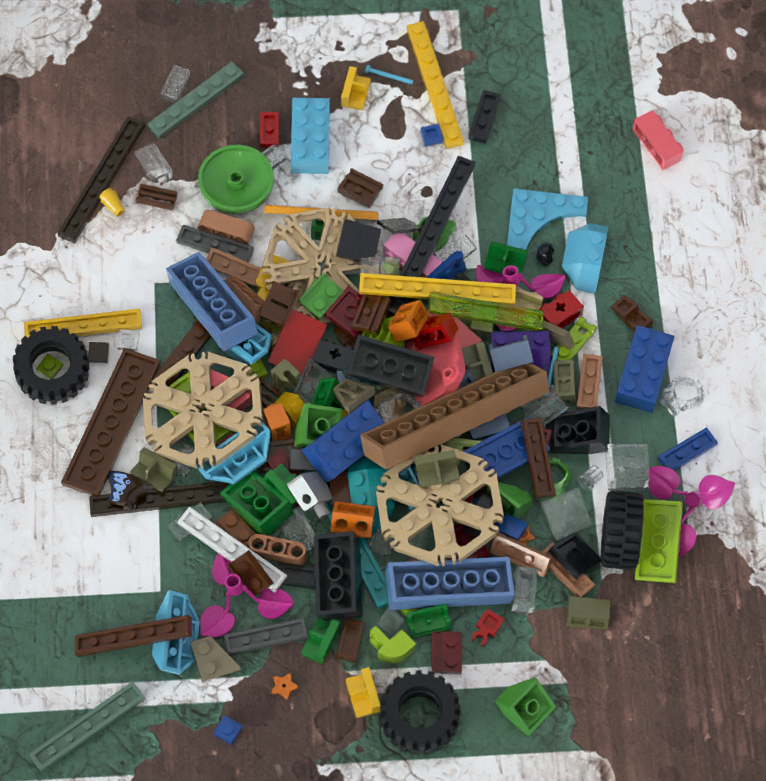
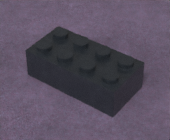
(390, 366)
(338, 576)

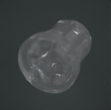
(588, 479)

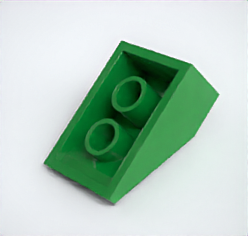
(258, 503)

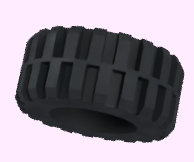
(43, 342)
(622, 530)
(419, 686)

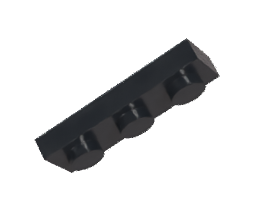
(484, 116)

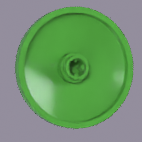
(236, 179)

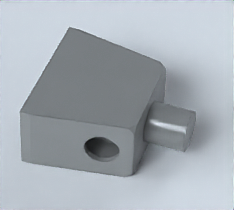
(311, 493)

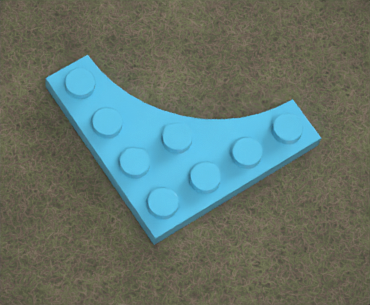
(537, 209)

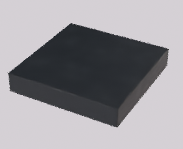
(357, 241)
(575, 555)

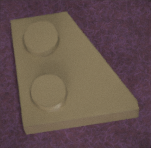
(353, 393)
(212, 659)

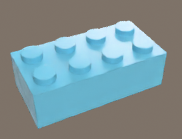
(310, 135)

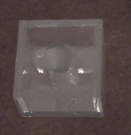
(627, 467)

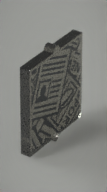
(399, 225)

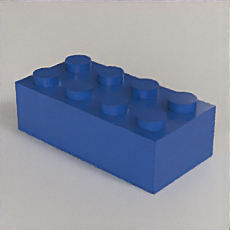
(644, 369)
(342, 442)

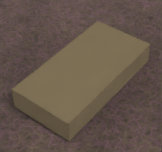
(558, 335)

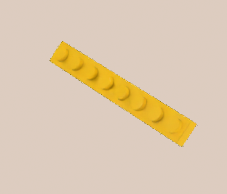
(435, 85)
(421, 287)

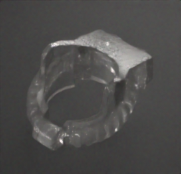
(674, 403)
(385, 408)

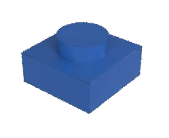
(431, 135)
(228, 730)

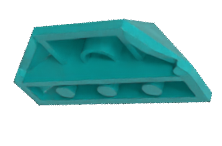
(363, 479)

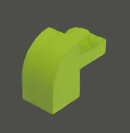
(392, 650)

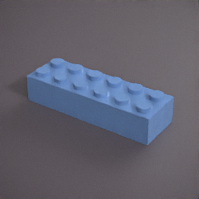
(211, 301)
(462, 584)

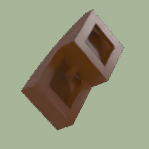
(630, 314)

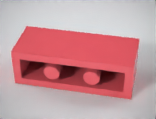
(658, 139)

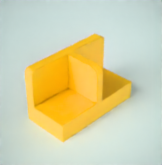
(355, 90)
(363, 694)

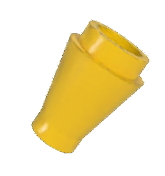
(111, 200)

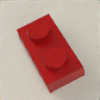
(269, 129)

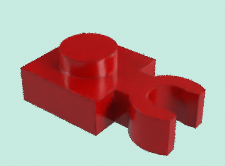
(488, 625)

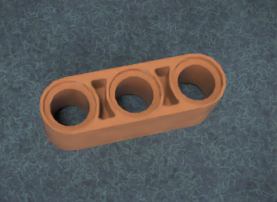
(226, 226)
(246, 296)
(285, 556)

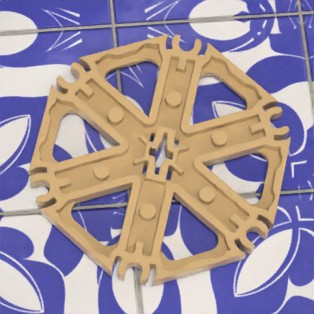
(309, 253)
(204, 422)
(443, 517)

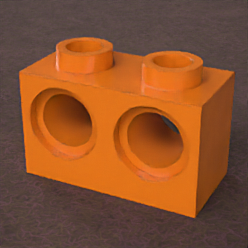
(408, 321)
(277, 422)
(353, 516)

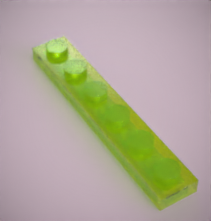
(485, 311)

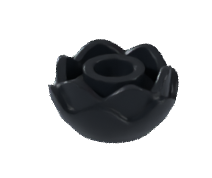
(544, 254)

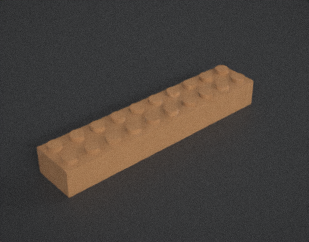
(453, 414)

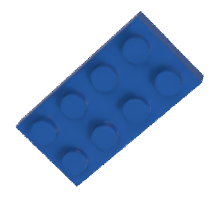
(503, 450)

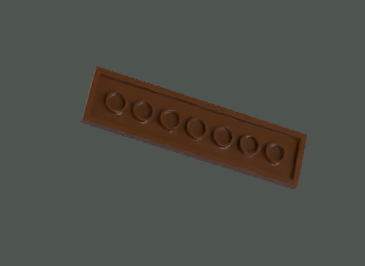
(110, 423)

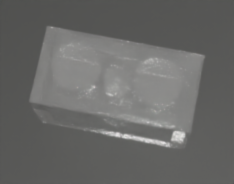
(524, 590)

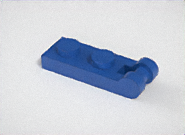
(450, 267)

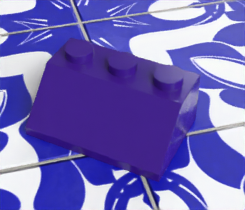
(538, 342)

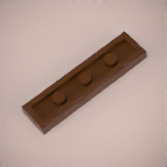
(538, 458)

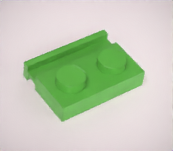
(320, 296)

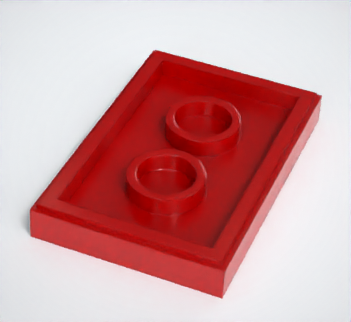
(297, 340)

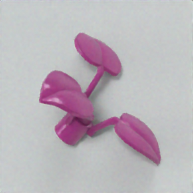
(545, 285)
(712, 492)
(217, 621)

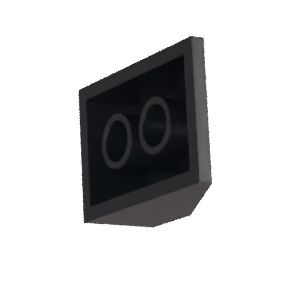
(580, 431)

